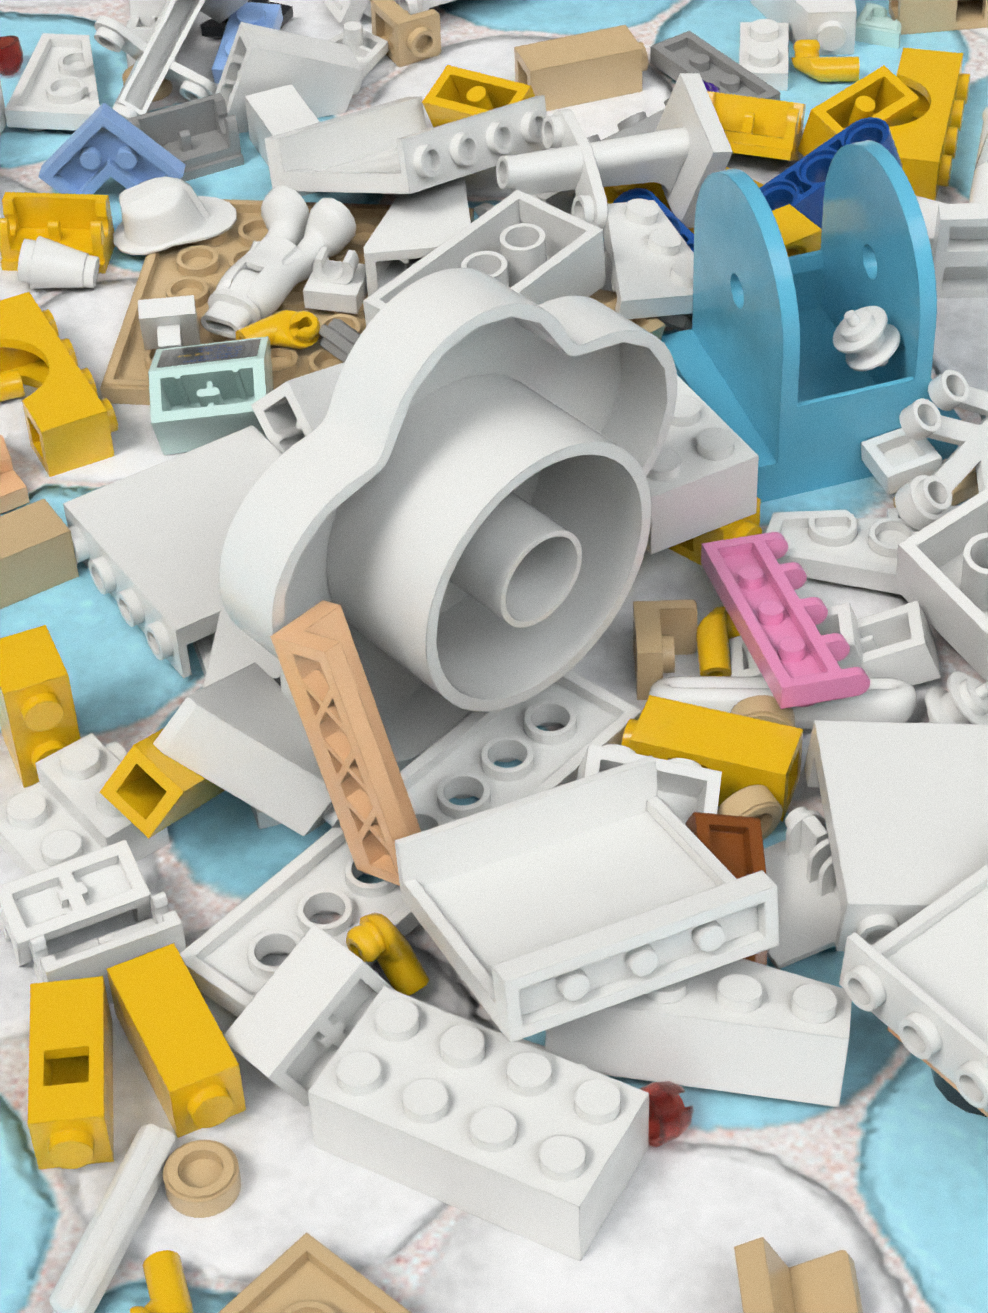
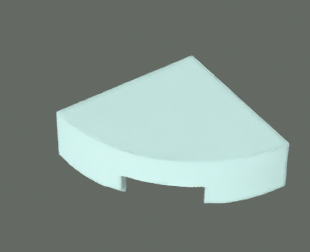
(877, 28)

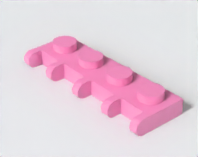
(777, 624)

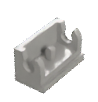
(196, 134)

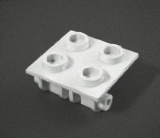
(806, 889)

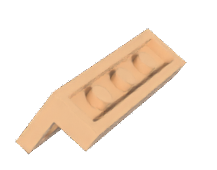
(347, 736)

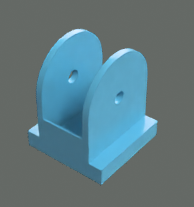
(769, 320)

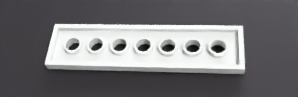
(456, 766)

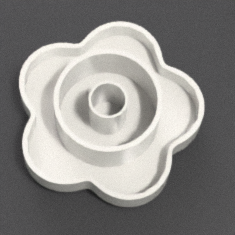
(462, 499)

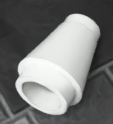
(56, 265)

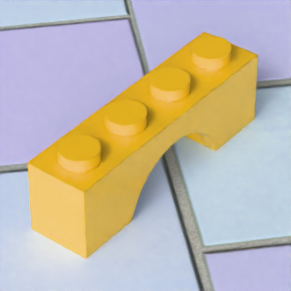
(931, 136)
(64, 415)

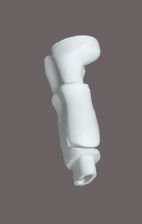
(283, 258)

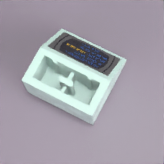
(207, 391)

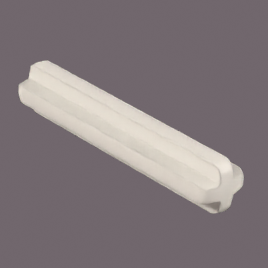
(114, 1222)

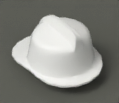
(168, 214)

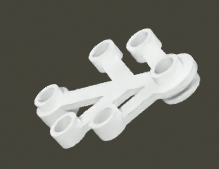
(930, 497)

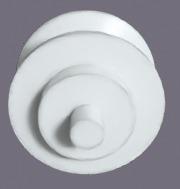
(866, 338)
(962, 704)

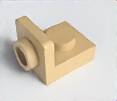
(408, 36)
(659, 634)

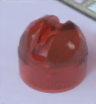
(10, 55)
(666, 1112)

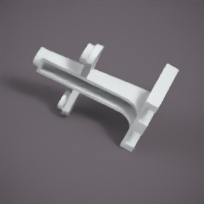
(157, 54)
(677, 155)
(962, 236)

